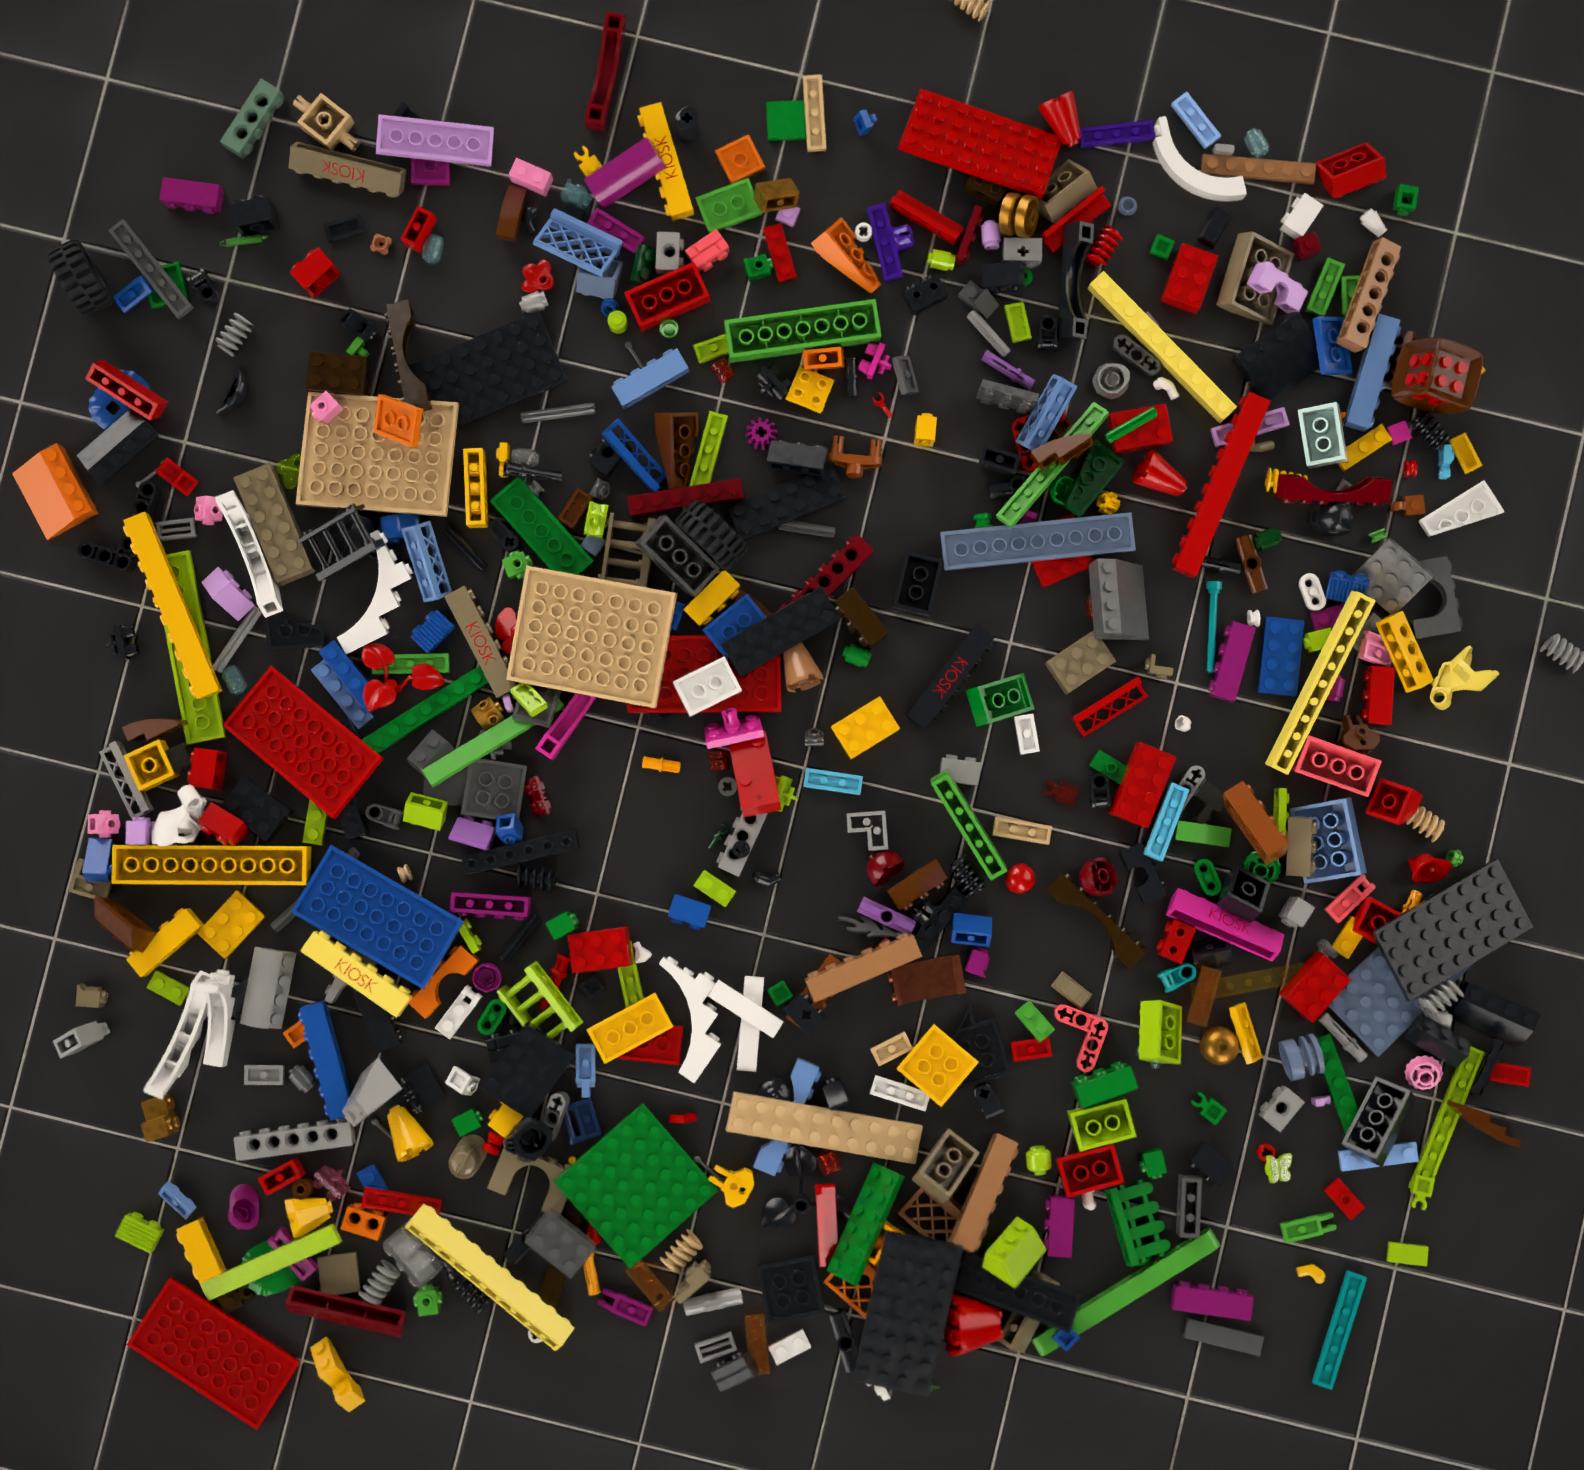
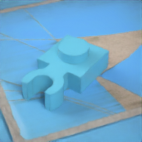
(1445, 458)

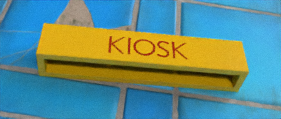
(671, 177)

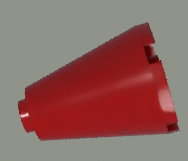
(1063, 118)
(1159, 475)

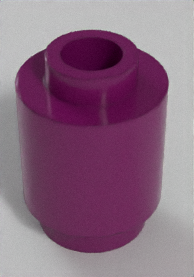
(1337, 690)

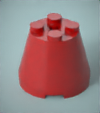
(971, 1325)

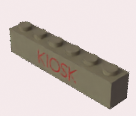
(347, 169)
(480, 639)

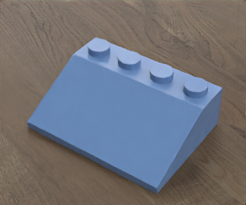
(1337, 840)

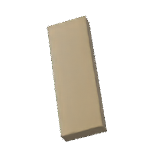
(1022, 830)

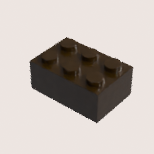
(337, 373)
(860, 619)

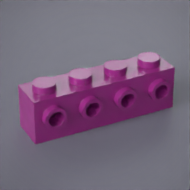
(485, 904)

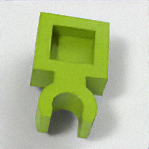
(1421, 1182)

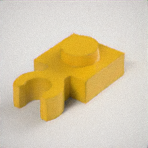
(589, 164)
(502, 454)

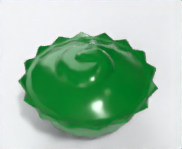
(1256, 866)

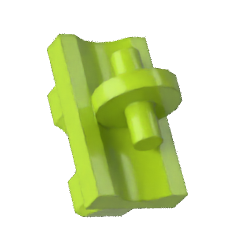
(595, 520)
(785, 791)

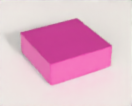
(1399, 432)

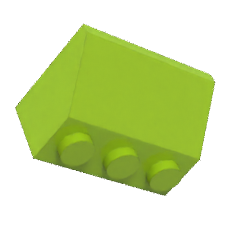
(1160, 1032)
(1101, 1123)
(1014, 1252)

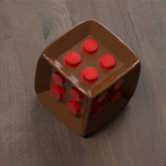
(1437, 375)

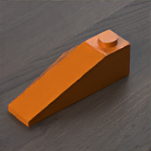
(840, 250)

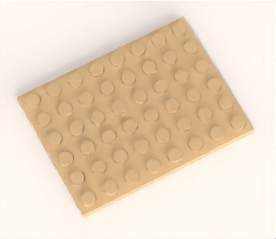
(353, 464)
(591, 636)

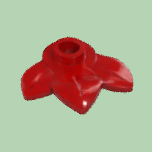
(535, 276)

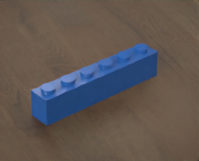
(326, 1057)

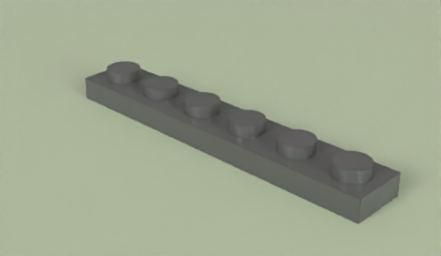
(151, 269)

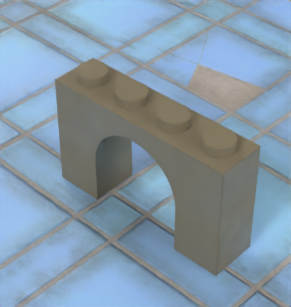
(508, 1166)

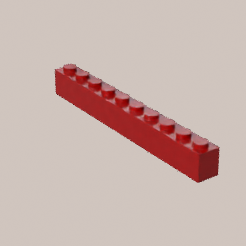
(1220, 487)

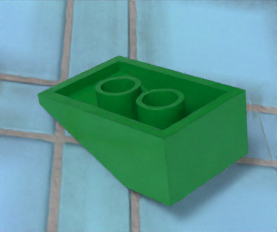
(1000, 699)

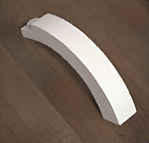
(1188, 177)

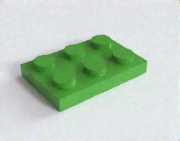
(728, 206)

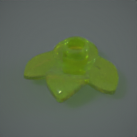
(289, 471)

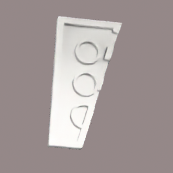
(1465, 509)

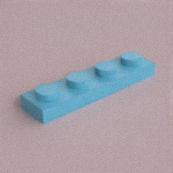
(1166, 821)

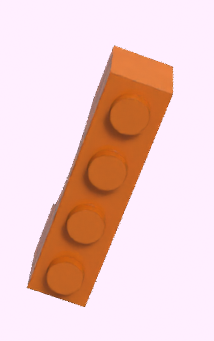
(460, 961)

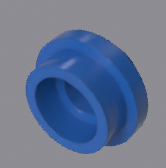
(609, 306)

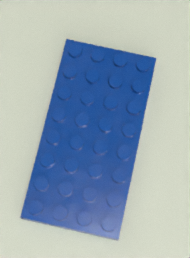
(377, 917)

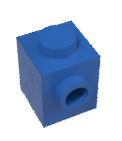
(509, 829)

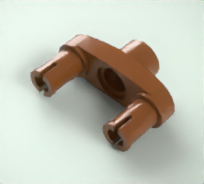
(855, 463)

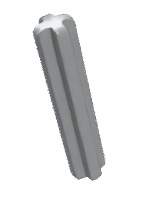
(988, 333)

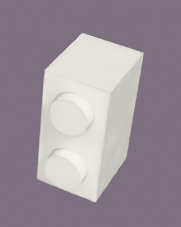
(1301, 217)

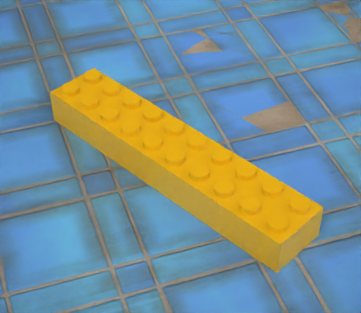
(211, 865)

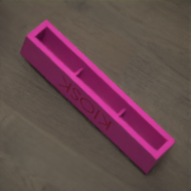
(1225, 925)

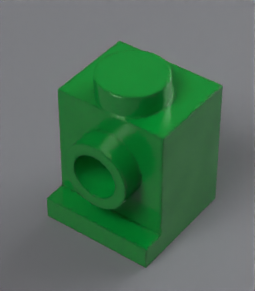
(1409, 195)
(757, 273)

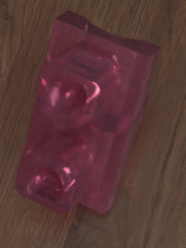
(332, 1181)

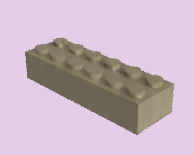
(274, 524)

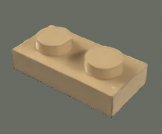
(891, 1048)

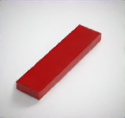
(397, 1201)

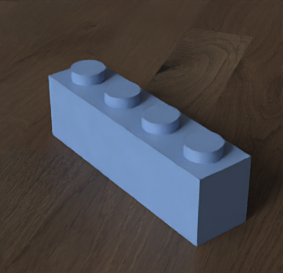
(650, 378)

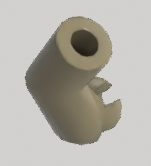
(1263, 446)

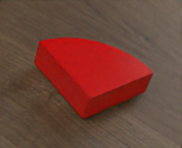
(689, 1117)

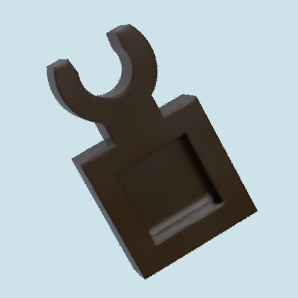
(233, 1299)

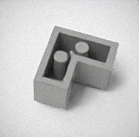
(874, 824)

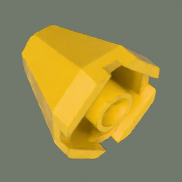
(307, 1214)

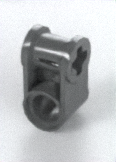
(386, 816)

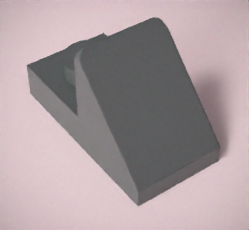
(978, 299)

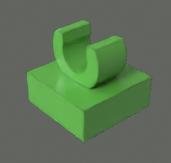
(356, 348)

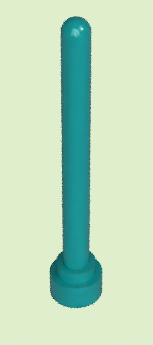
(1213, 589)

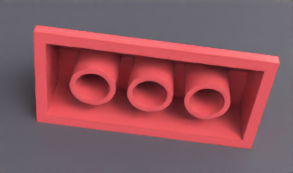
(1337, 765)

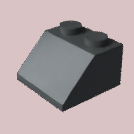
(429, 751)

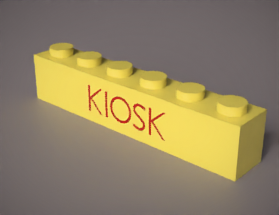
(357, 973)

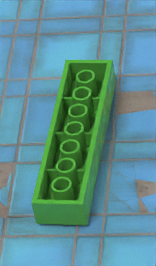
(802, 330)

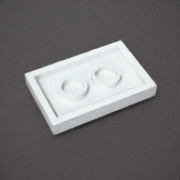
(707, 686)

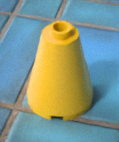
(407, 1134)

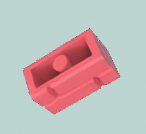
(707, 251)

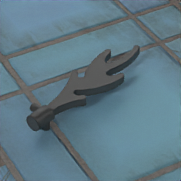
(868, 926)

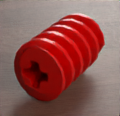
(1103, 245)

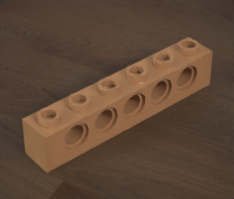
(1349, 335)

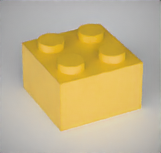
(150, 765)

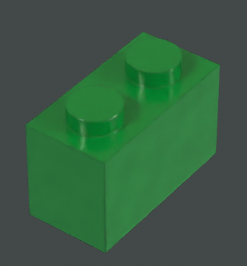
(562, 924)

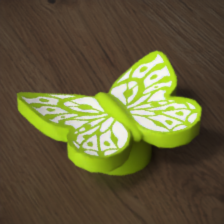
(1278, 1168)

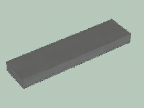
(1223, 1336)

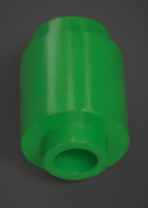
(856, 655)

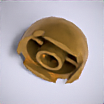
(1219, 1045)

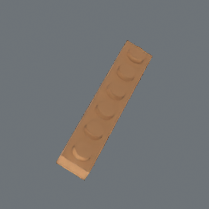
(1258, 169)

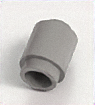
(533, 302)

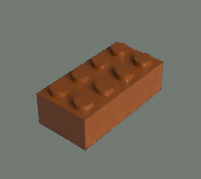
(1255, 822)

